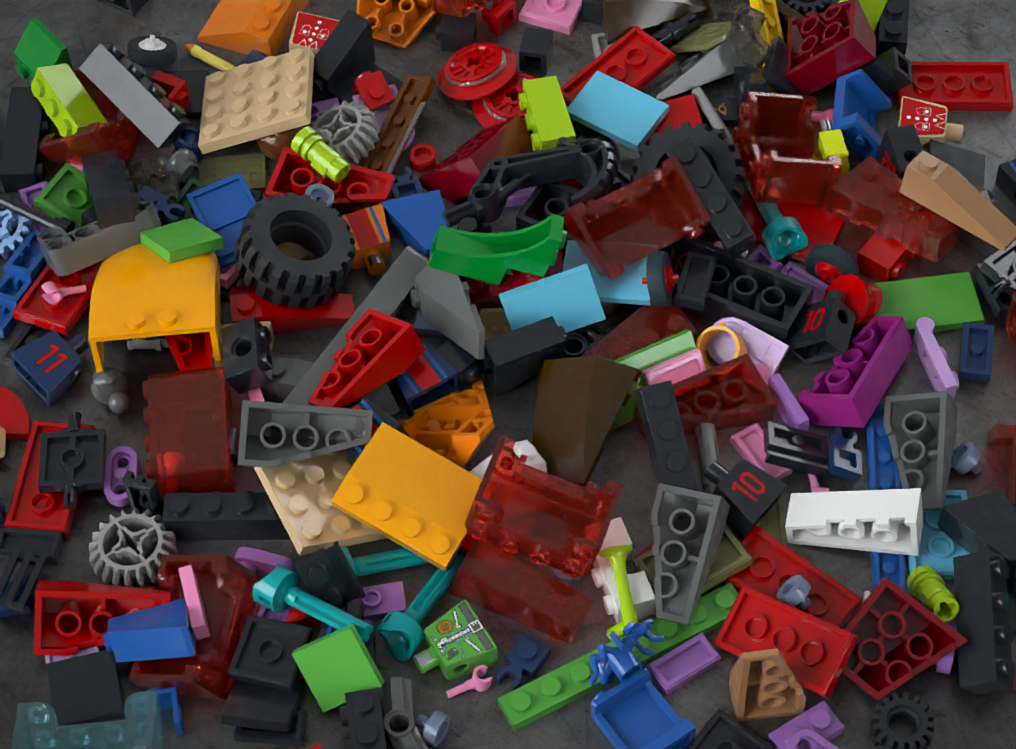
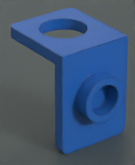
(168, 699)

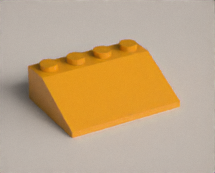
(409, 495)

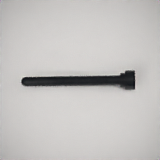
(36, 216)

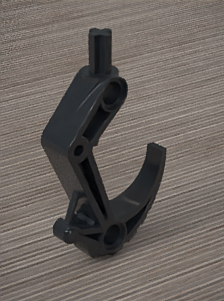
(515, 172)

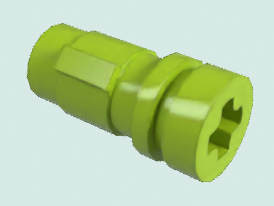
(323, 157)
(932, 592)

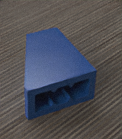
(415, 219)
(151, 633)

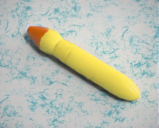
(209, 58)

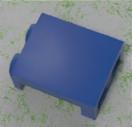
(856, 113)
(639, 717)

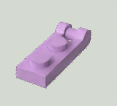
(934, 358)

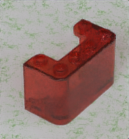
(781, 150)
(189, 431)
(541, 513)

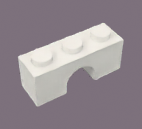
(604, 577)

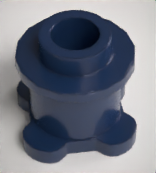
(188, 139)

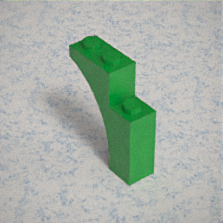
(495, 254)

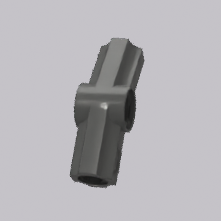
(400, 712)

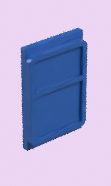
(223, 210)

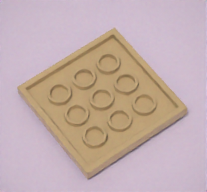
(257, 100)
(303, 502)

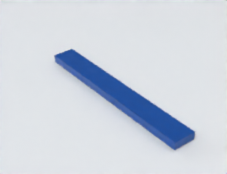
(883, 475)

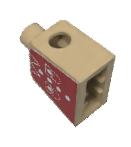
(311, 31)
(929, 121)

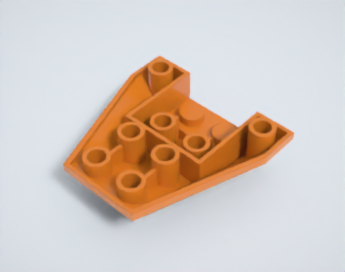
(396, 20)

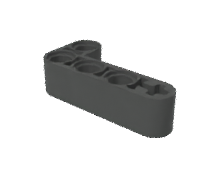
(90, 244)

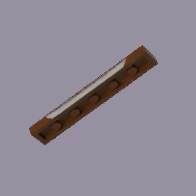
(396, 129)

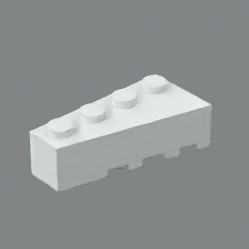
(858, 520)

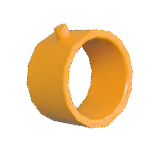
(709, 333)

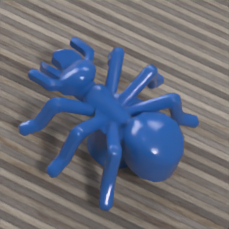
(621, 660)

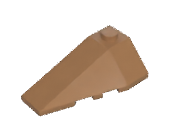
(956, 199)
(764, 687)

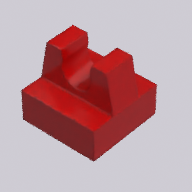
(501, 16)

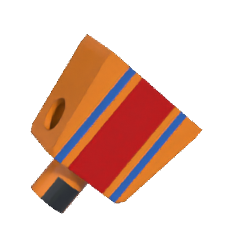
(370, 238)

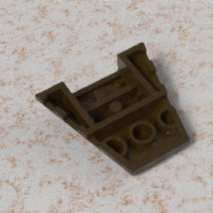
(623, 15)
(576, 411)

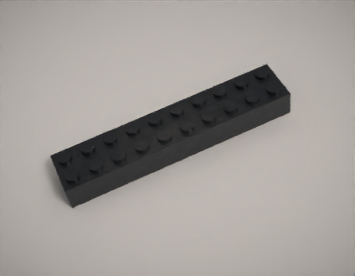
(738, 285)

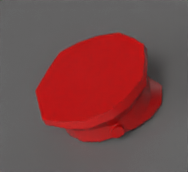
(861, 297)

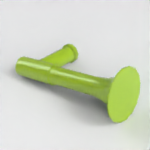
(617, 558)

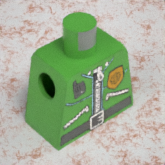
(456, 644)

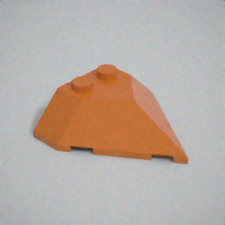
(453, 424)

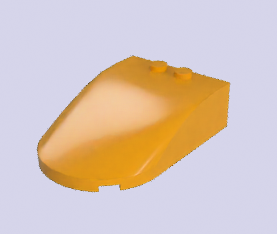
(149, 297)

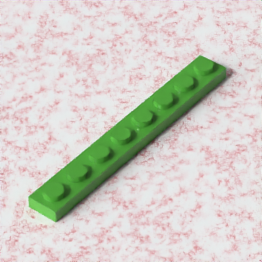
(572, 679)

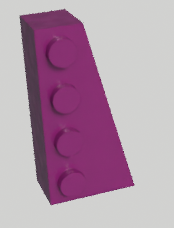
(860, 377)

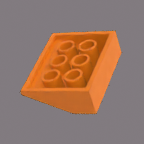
(251, 25)

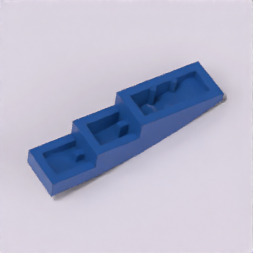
(20, 274)

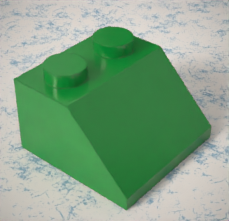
(38, 49)

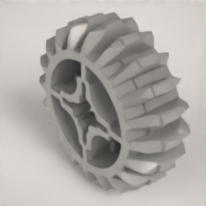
(348, 130)
(123, 564)

